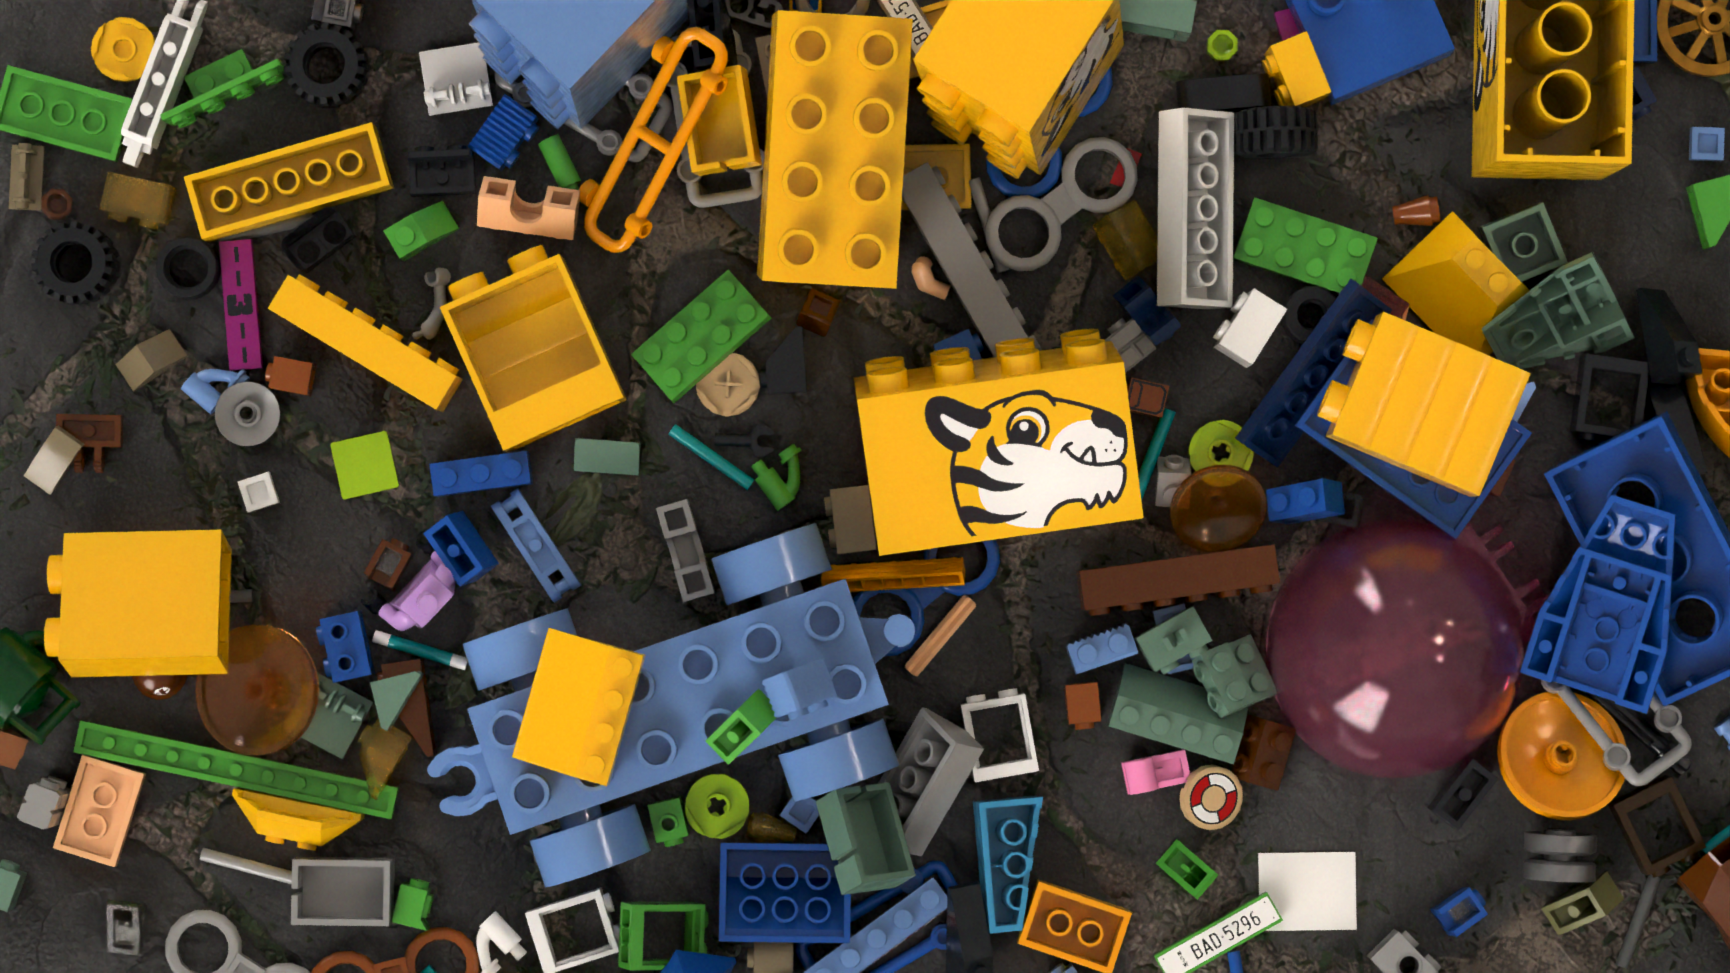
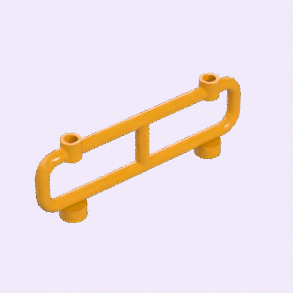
(595, 195)

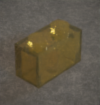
(137, 199)

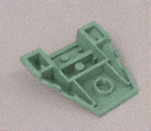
(1560, 317)

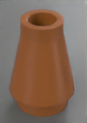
(1420, 211)

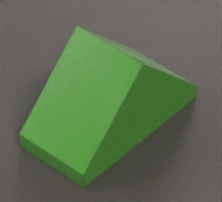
(1187, 869)

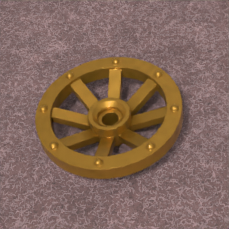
(1704, 28)

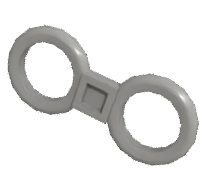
(1061, 204)
(235, 962)

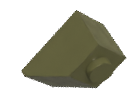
(1583, 904)

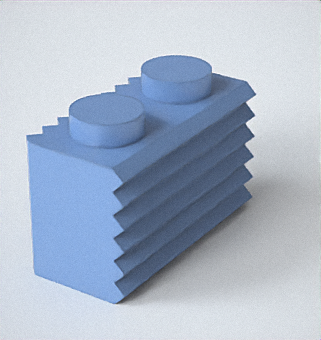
(1101, 648)
(800, 688)

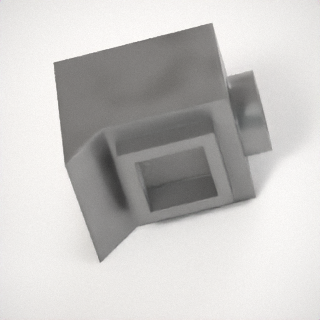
(339, 12)

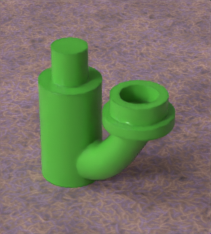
(772, 484)

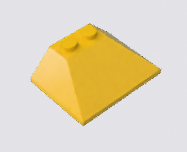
(1455, 283)

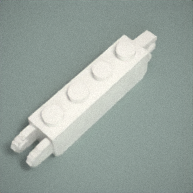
(161, 81)

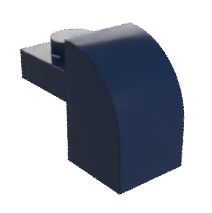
(1141, 305)

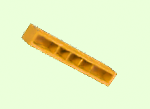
(898, 574)

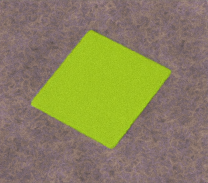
(364, 465)

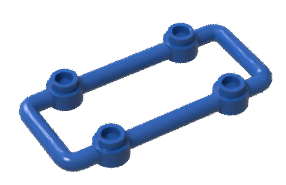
(938, 932)

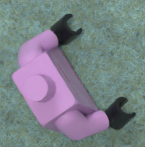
(419, 598)

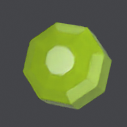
(1222, 45)

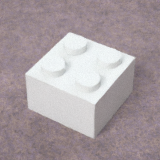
(1249, 328)

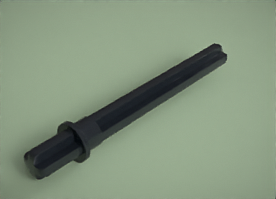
(1643, 732)

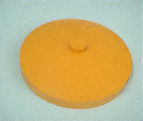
(1555, 761)

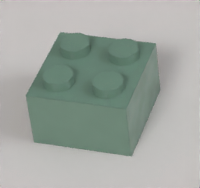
(1525, 241)

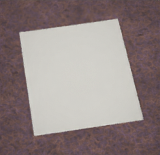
(1310, 889)

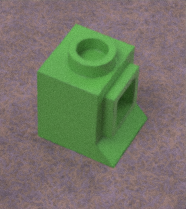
(413, 904)

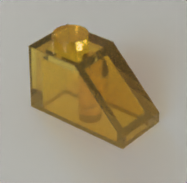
(381, 755)

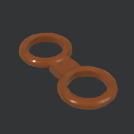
(407, 963)

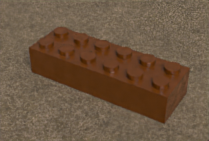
(1178, 577)

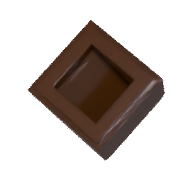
(818, 312)

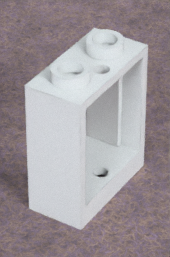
(1009, 768)
(542, 940)

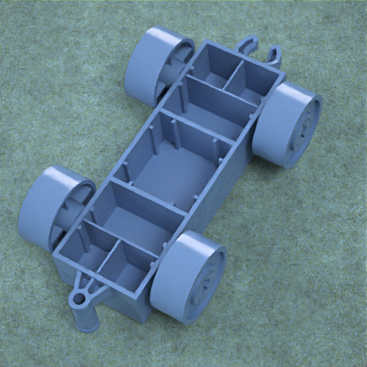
(681, 700)

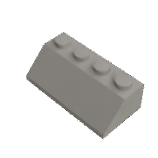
(930, 773)

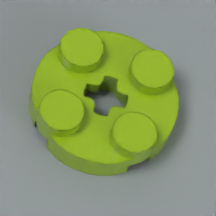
(1212, 435)
(713, 824)

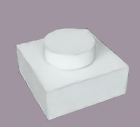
(258, 492)

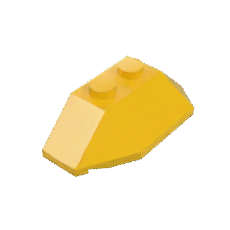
(294, 819)

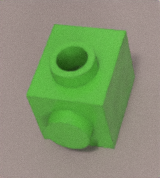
(668, 821)

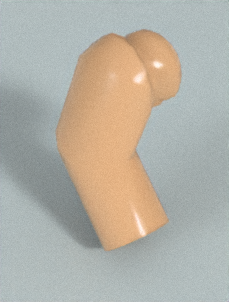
(925, 279)

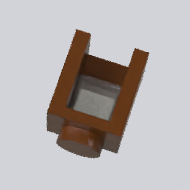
(389, 563)

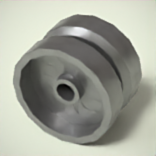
(1560, 854)

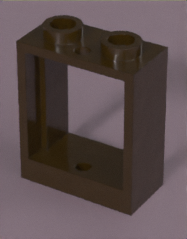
(1642, 796)

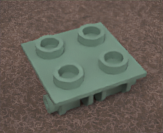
(336, 717)

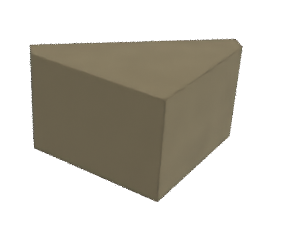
(151, 359)

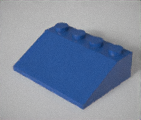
(781, 894)

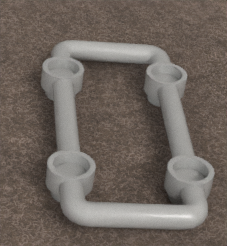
(607, 140)
(684, 168)
(1616, 755)

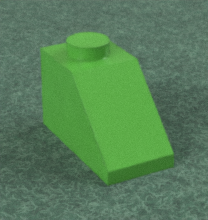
(1710, 208)
(421, 230)
(742, 727)

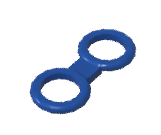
(1055, 167)
(921, 597)

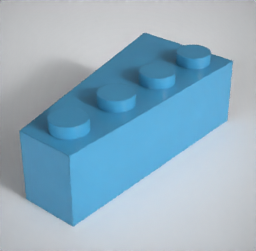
(1005, 857)

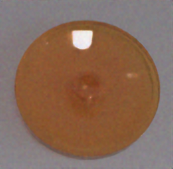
(265, 695)

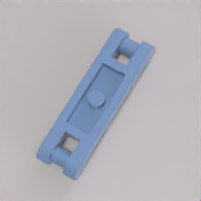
(535, 545)

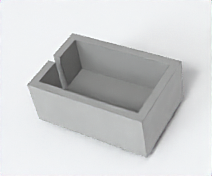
(343, 891)

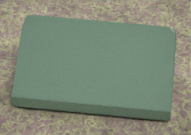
(607, 456)

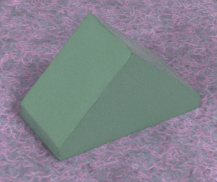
(392, 695)

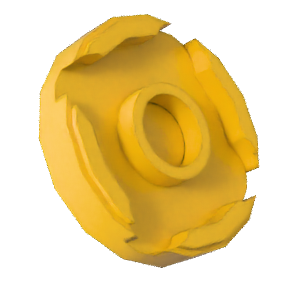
(122, 49)

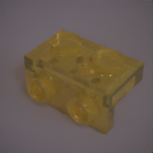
(1128, 239)

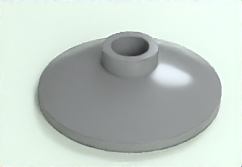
(263, 417)

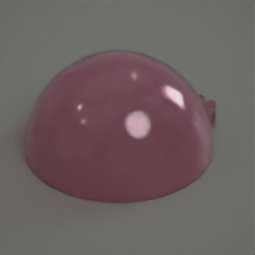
(1398, 646)

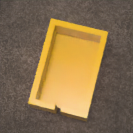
(726, 127)

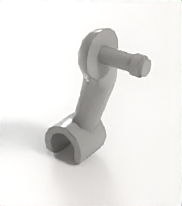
(438, 280)

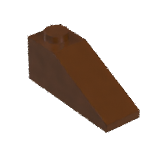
(417, 711)

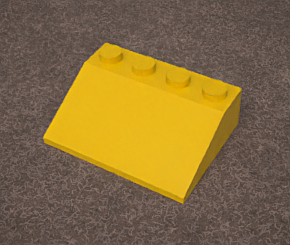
(578, 706)

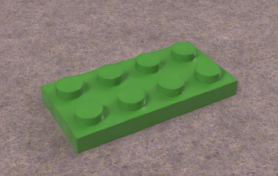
(62, 113)
(1304, 247)
(701, 336)

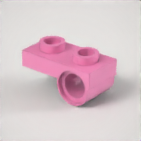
(1155, 772)

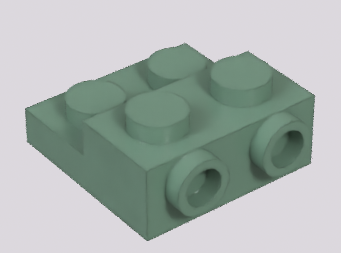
(1234, 676)

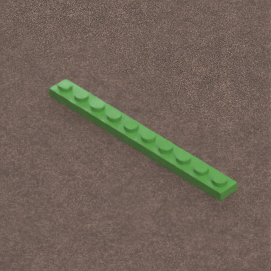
(233, 769)

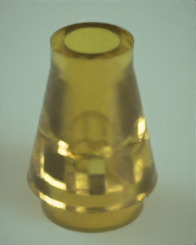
(768, 829)

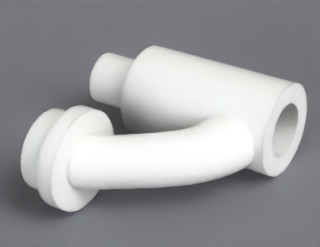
(506, 939)

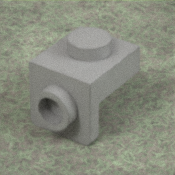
(1171, 473)

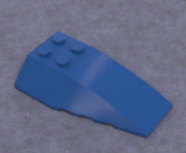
(1610, 608)

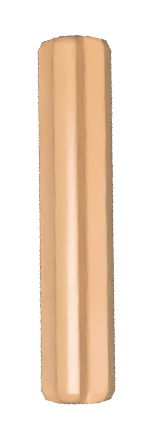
(940, 635)

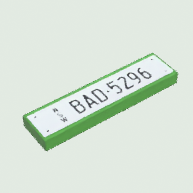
(1219, 936)

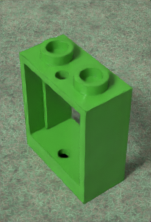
(632, 932)

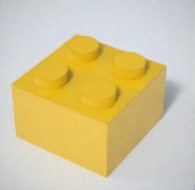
(1296, 72)

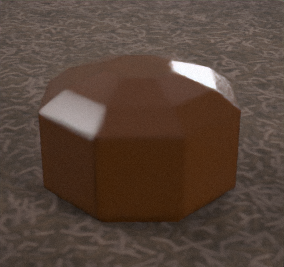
(56, 204)

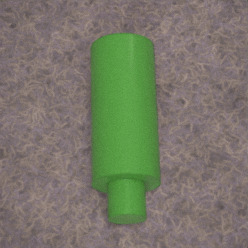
(560, 162)

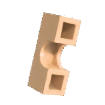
(504, 210)

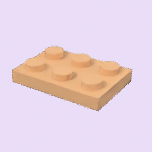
(99, 810)

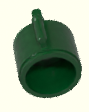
(25, 683)

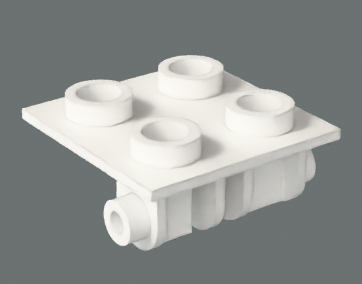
(455, 79)

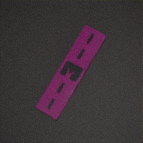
(241, 305)

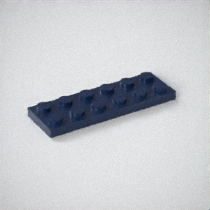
(1272, 425)

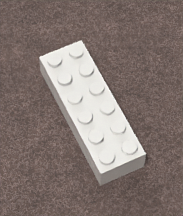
(1195, 209)

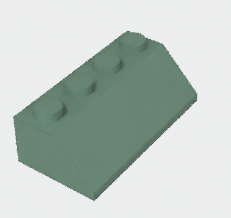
(1174, 714)

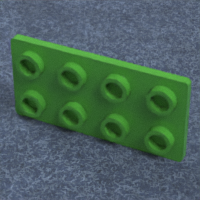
(221, 82)

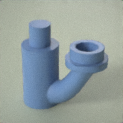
(205, 395)

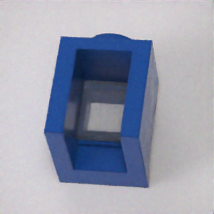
(1460, 911)

